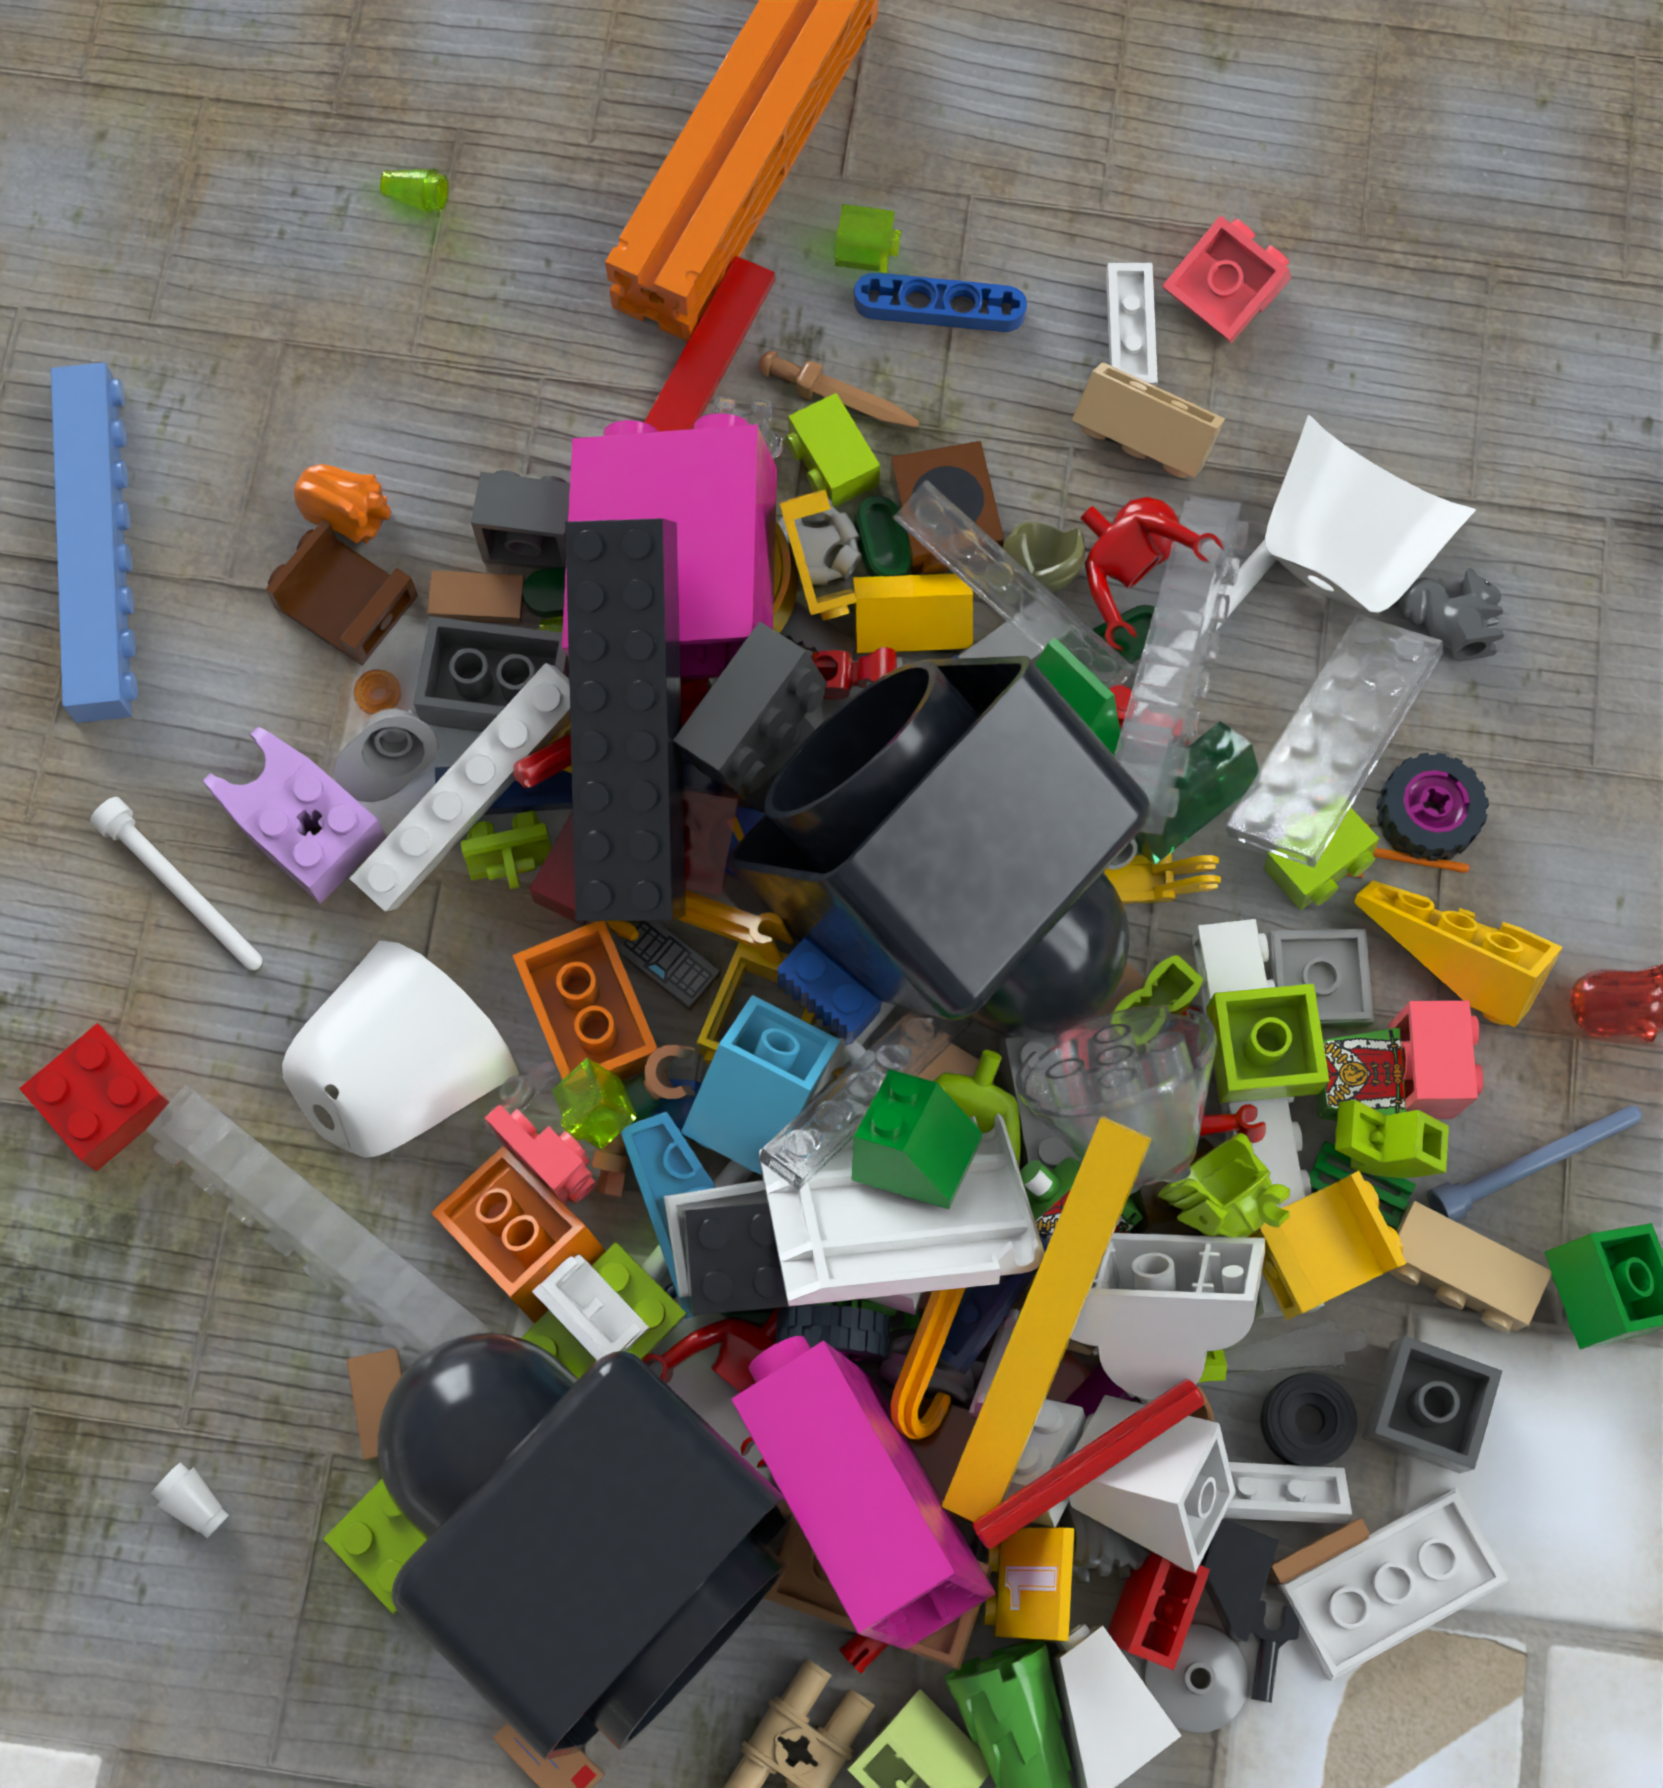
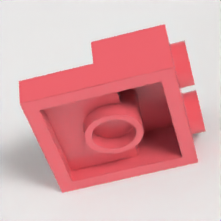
(1228, 277)
(552, 1158)

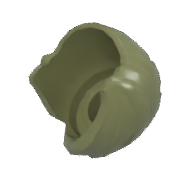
(1047, 553)

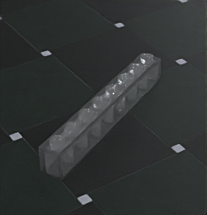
(1176, 656)
(309, 1224)

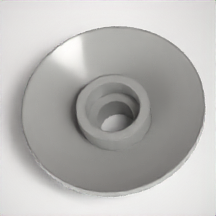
(1219, 1700)

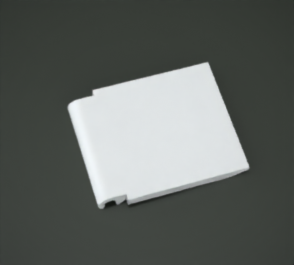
(867, 1242)

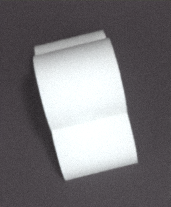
(1167, 1304)

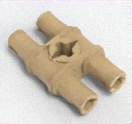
(787, 1720)

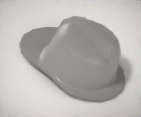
(385, 755)

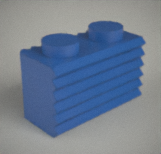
(828, 991)

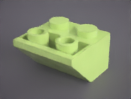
(920, 1751)

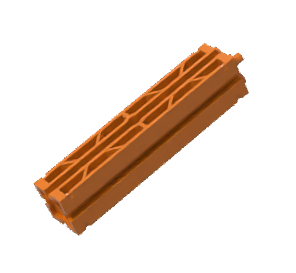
(733, 157)

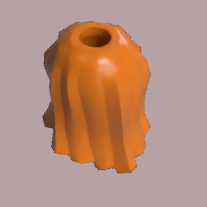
(344, 499)

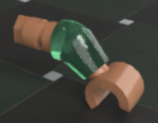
(645, 1097)

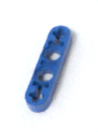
(940, 293)

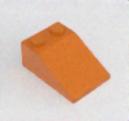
(515, 1228)

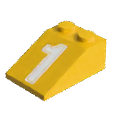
(1031, 1585)

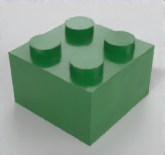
(1610, 1284)

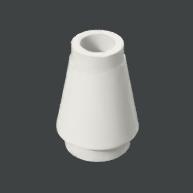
(189, 1500)

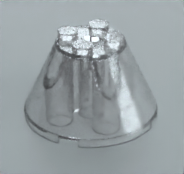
(1135, 1070)

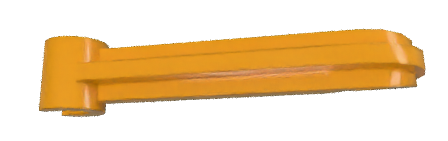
(728, 922)
(920, 1367)

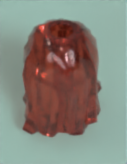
(1619, 1002)

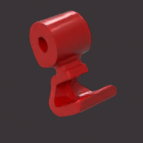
(843, 673)

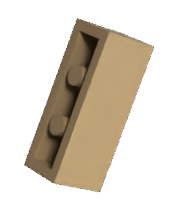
(1147, 421)
(1469, 1269)

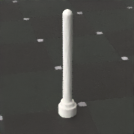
(115, 821)

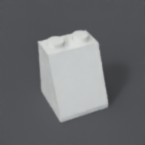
(1166, 1491)
(1106, 1710)

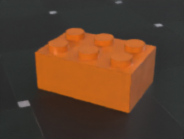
(586, 1002)

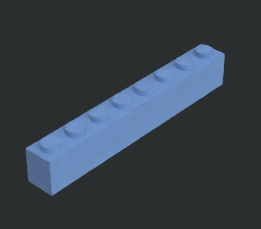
(91, 543)

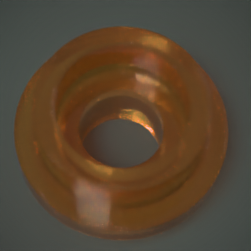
(373, 680)

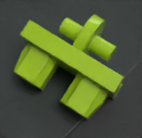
(508, 851)

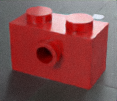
(1157, 1610)

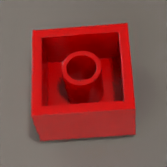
(95, 1097)

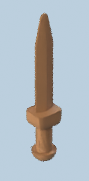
(811, 380)

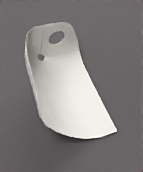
(1354, 525)
(397, 1049)

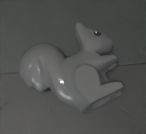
(1460, 620)

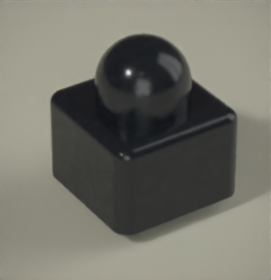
(955, 846)
(573, 1533)

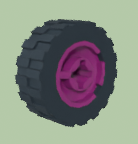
(1421, 829)
(851, 1331)

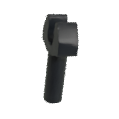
(1268, 1649)

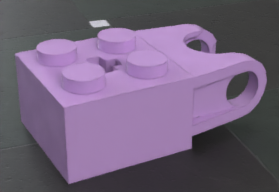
(289, 803)

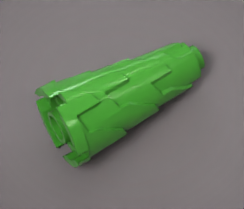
(1014, 1715)

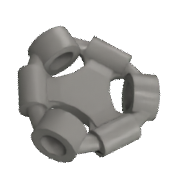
(820, 541)

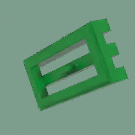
(1401, 1185)

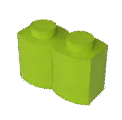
(1168, 984)

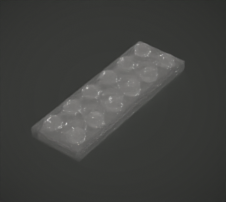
(1334, 740)

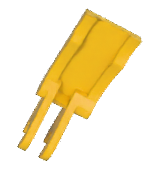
(1150, 883)

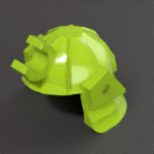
(1228, 1192)

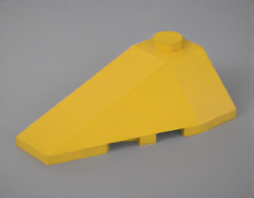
(1479, 963)

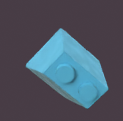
(758, 1082)

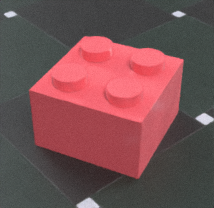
(1439, 1057)

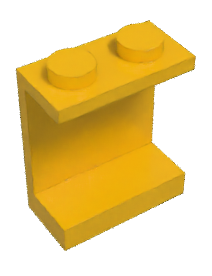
(802, 506)
(1328, 1246)

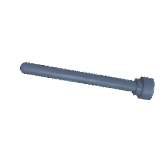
(1457, 1199)

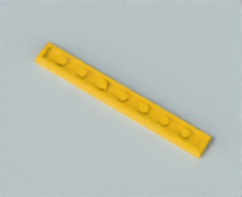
(1047, 1319)

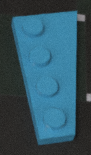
(663, 1168)

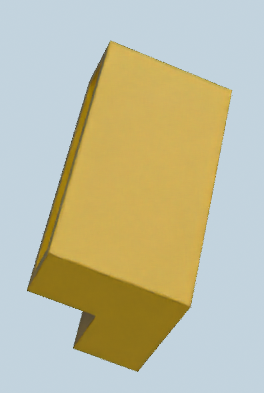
(913, 613)

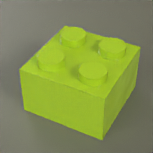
(1268, 1043)

